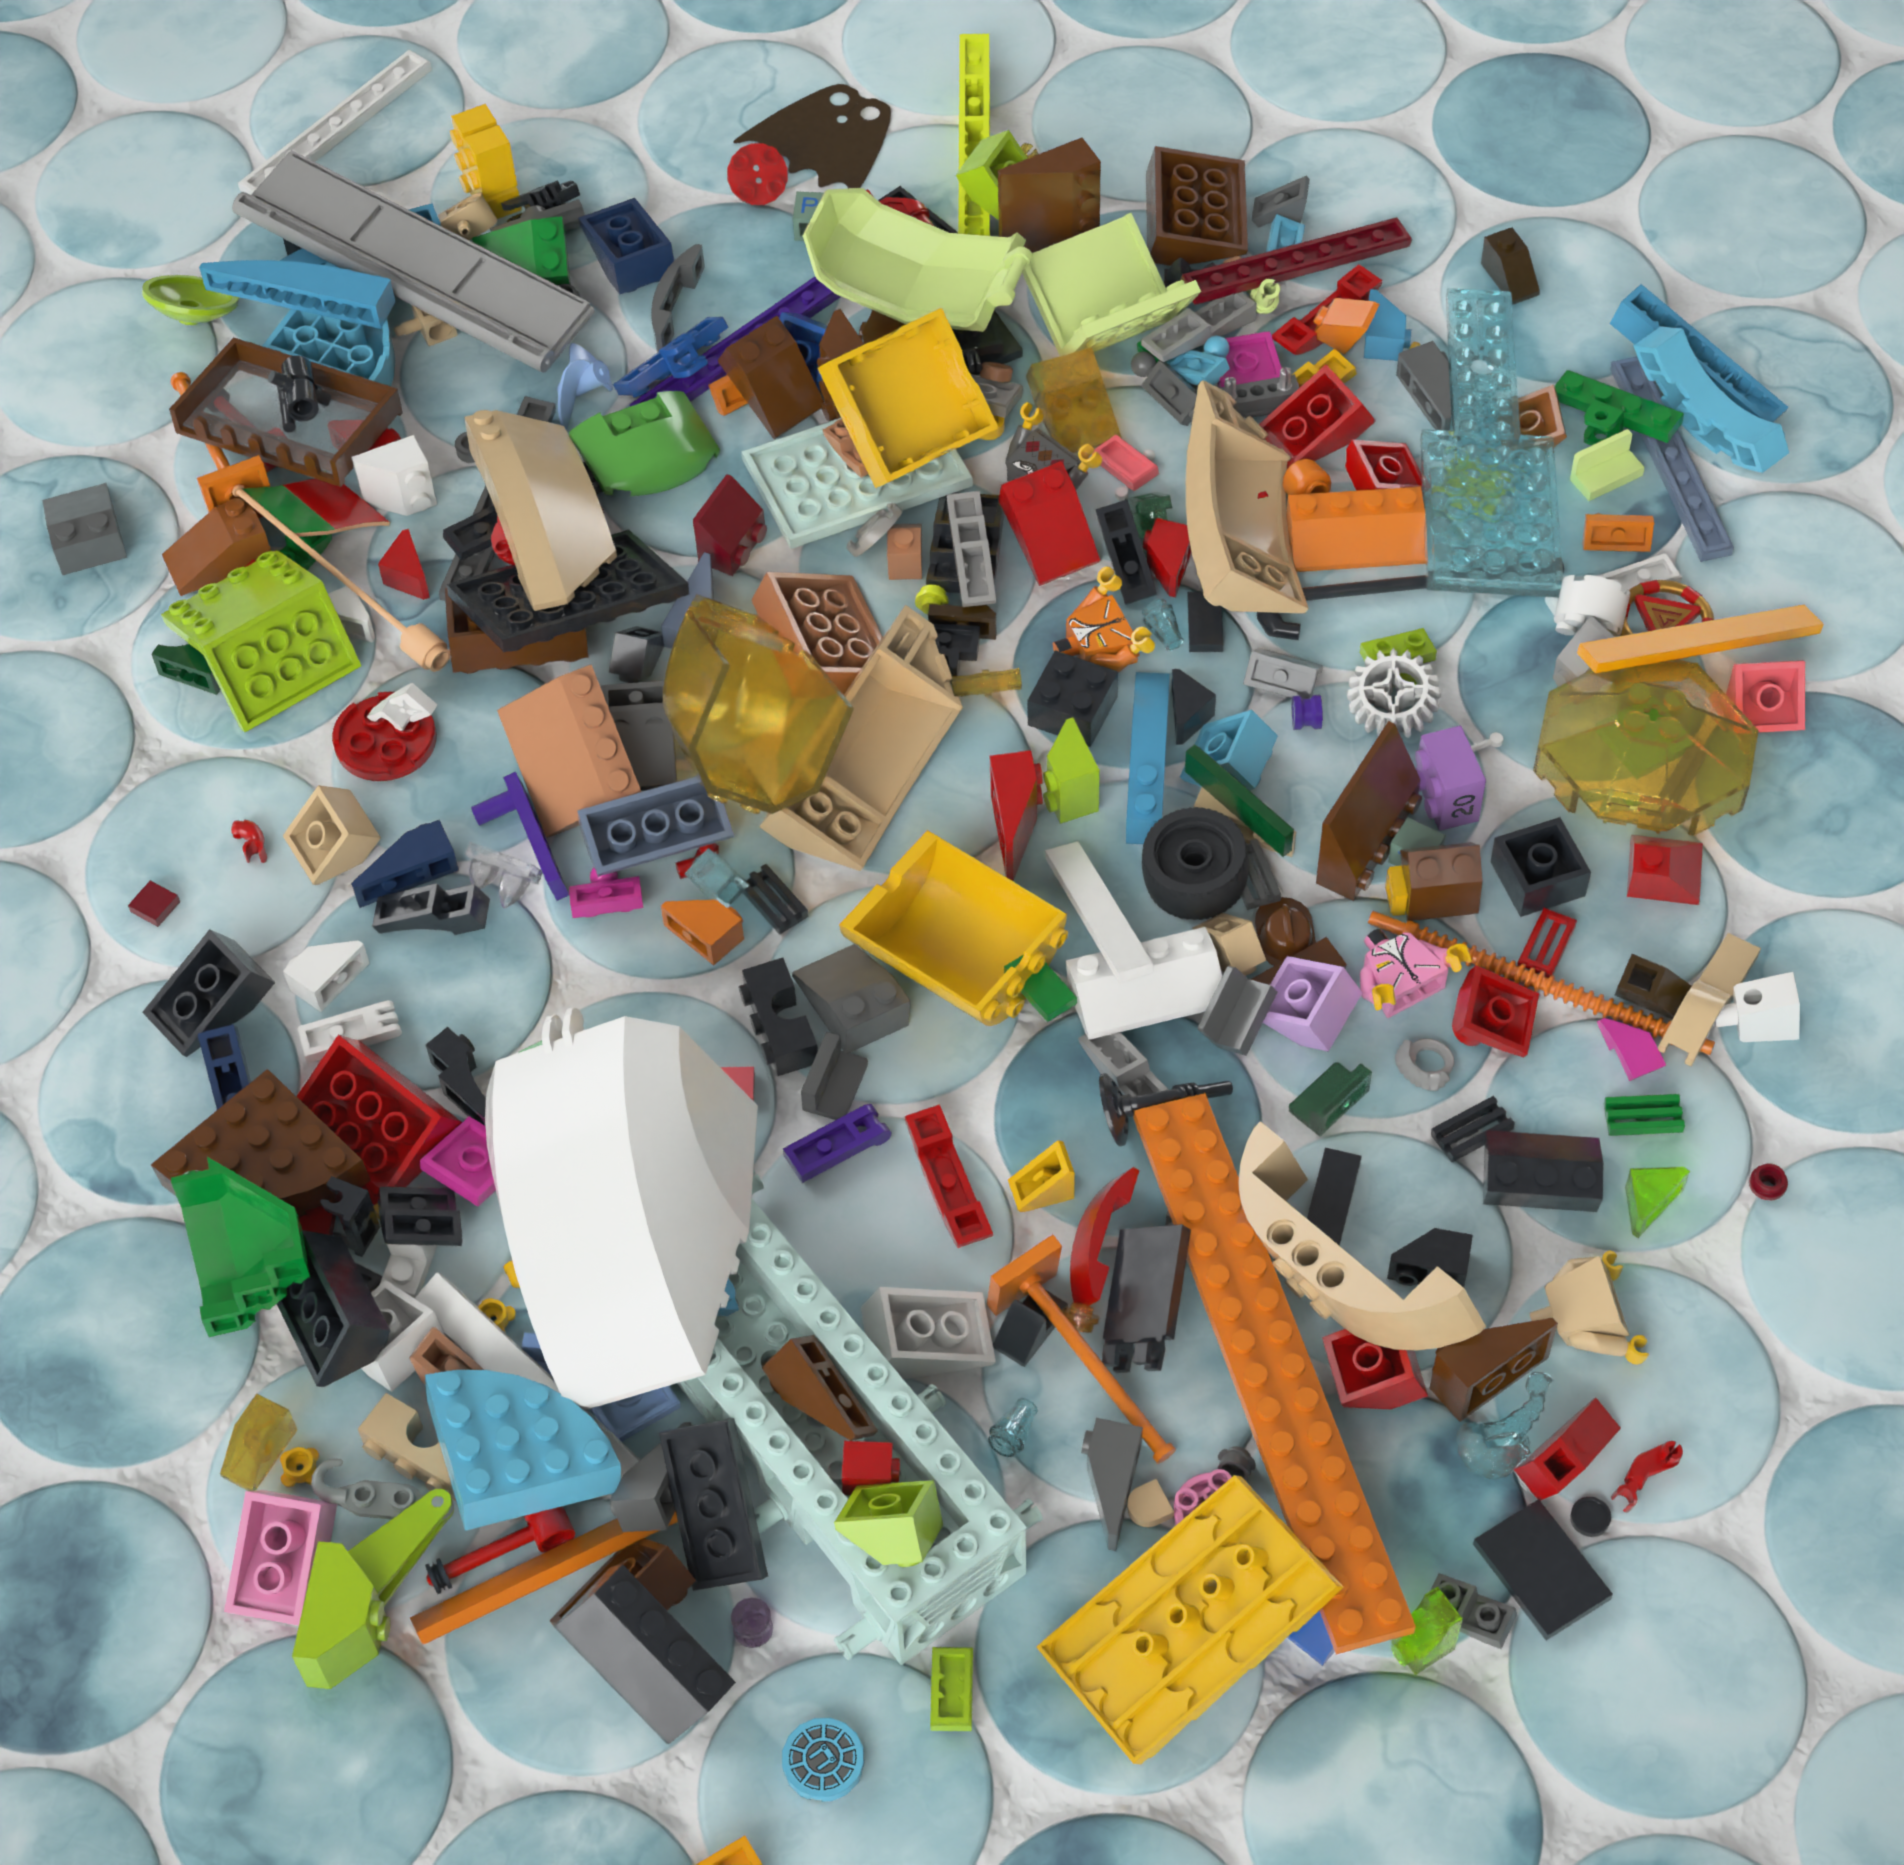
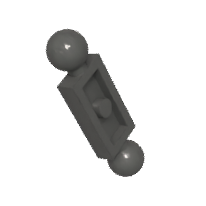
(1166, 386)

